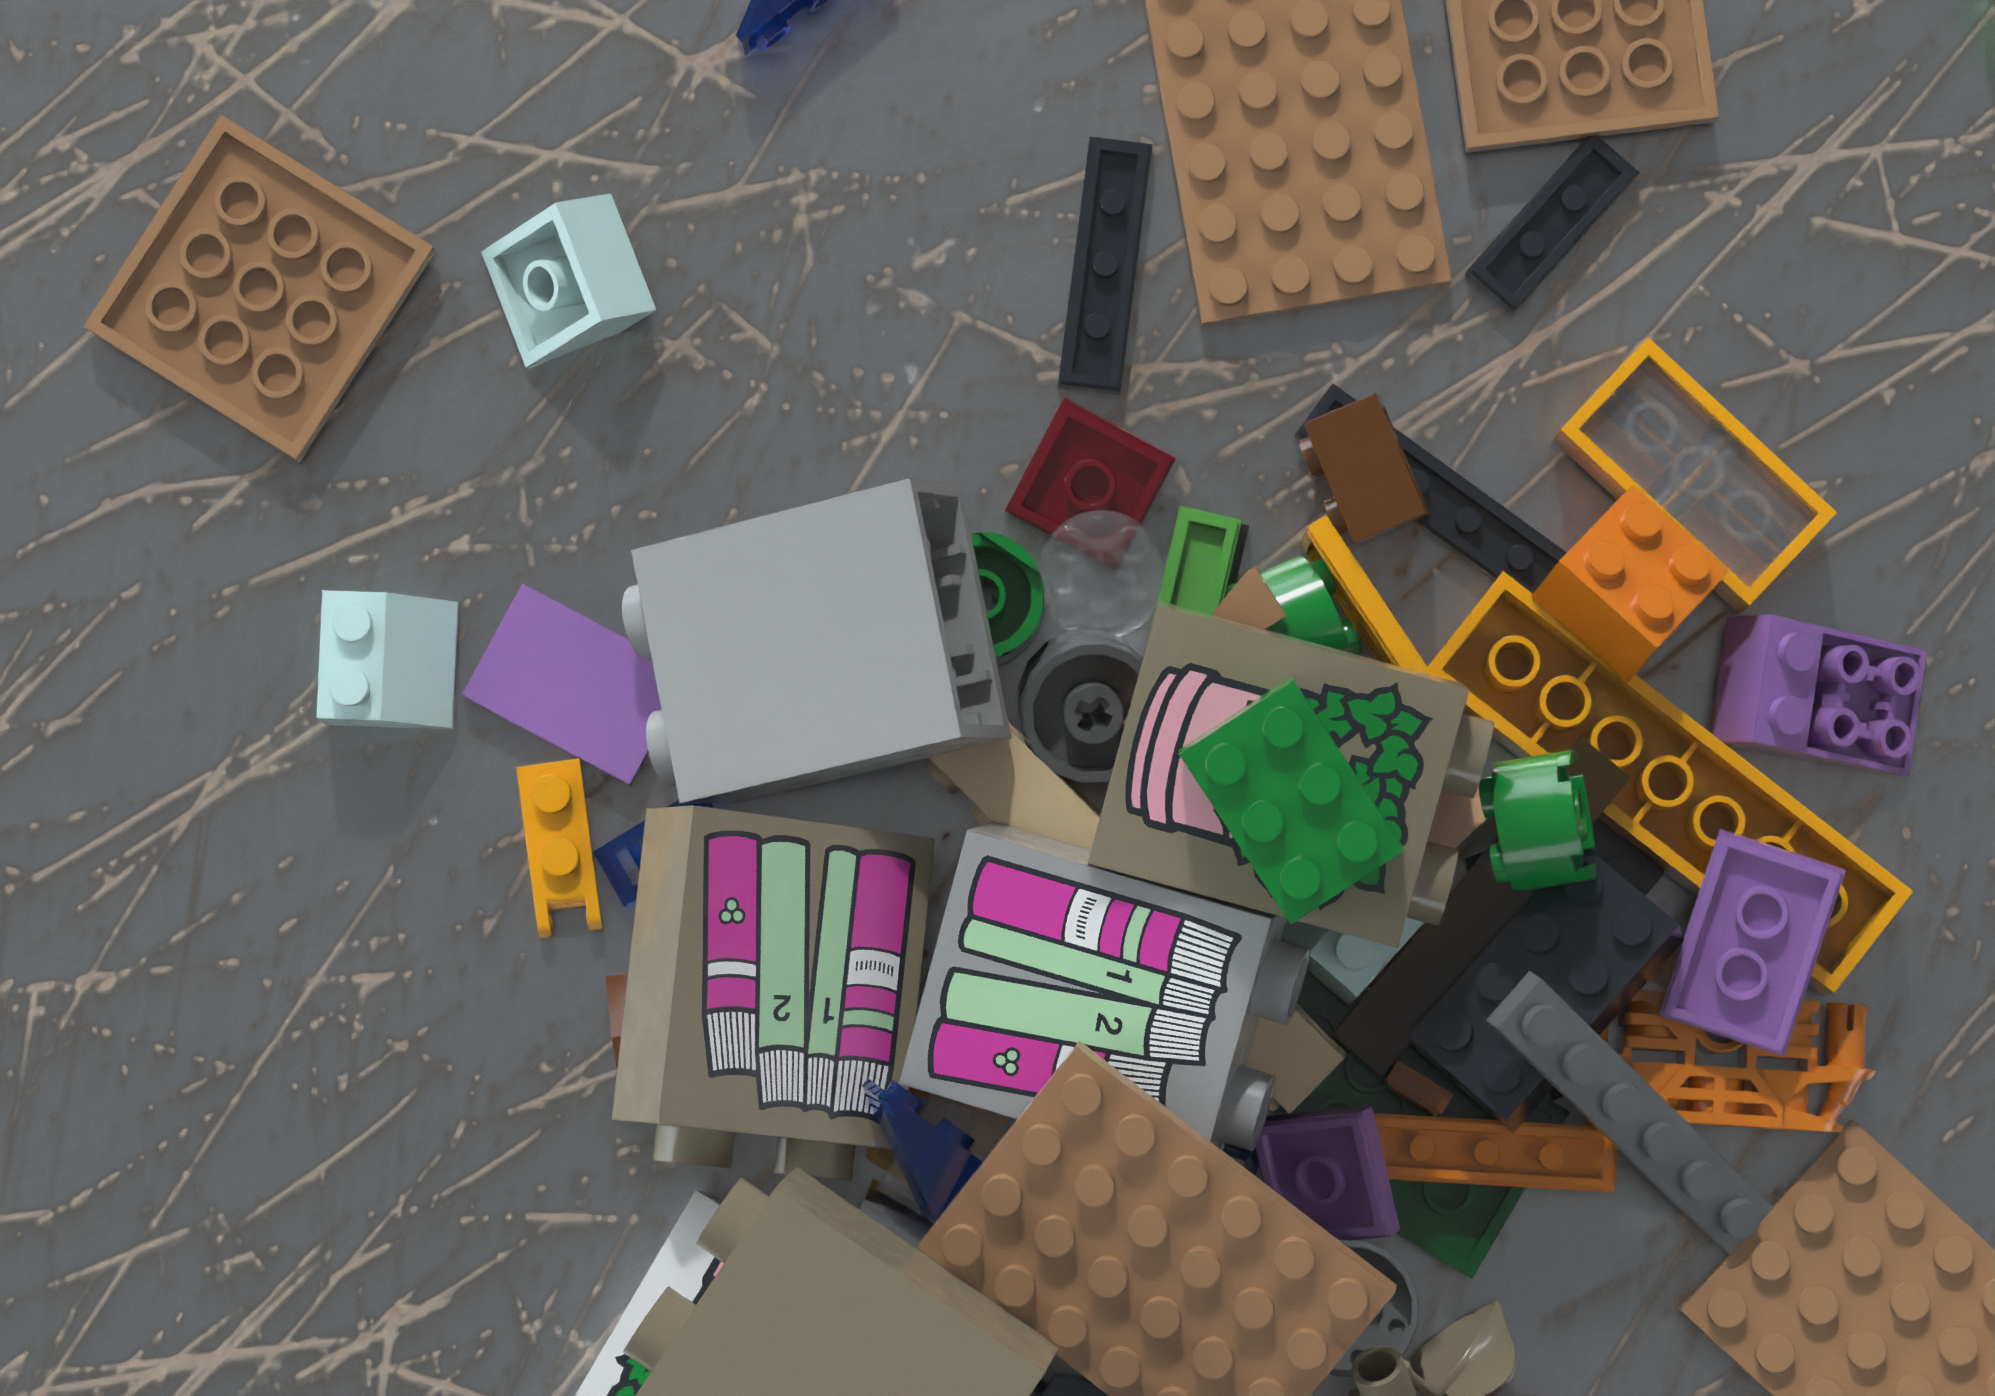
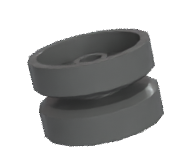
(1055, 681)

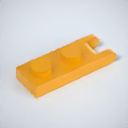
(559, 841)

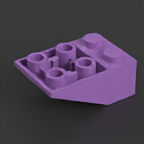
(1817, 694)

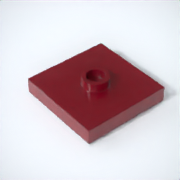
(1086, 468)

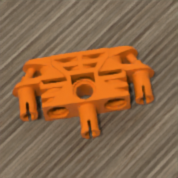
(1742, 1093)

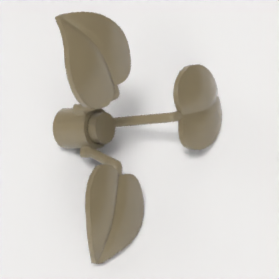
(1462, 1360)

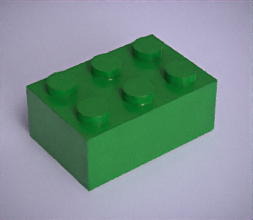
(1291, 800)

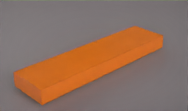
(1493, 1156)

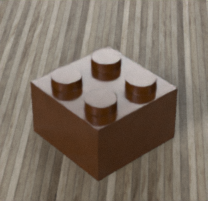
(1364, 469)

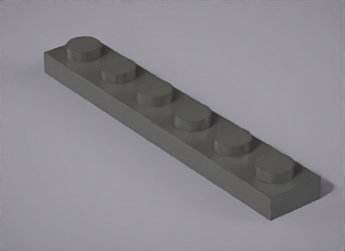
(1629, 1112)

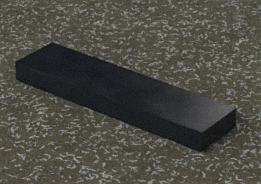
(1104, 265)

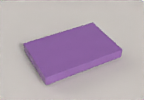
(568, 684)
(1752, 942)

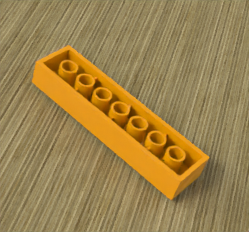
(1684, 781)

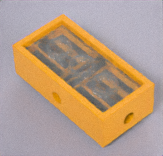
(1697, 466)

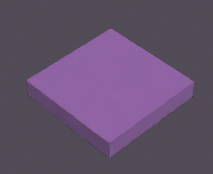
(1330, 1170)

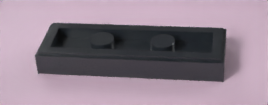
(1552, 223)

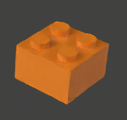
(1629, 583)

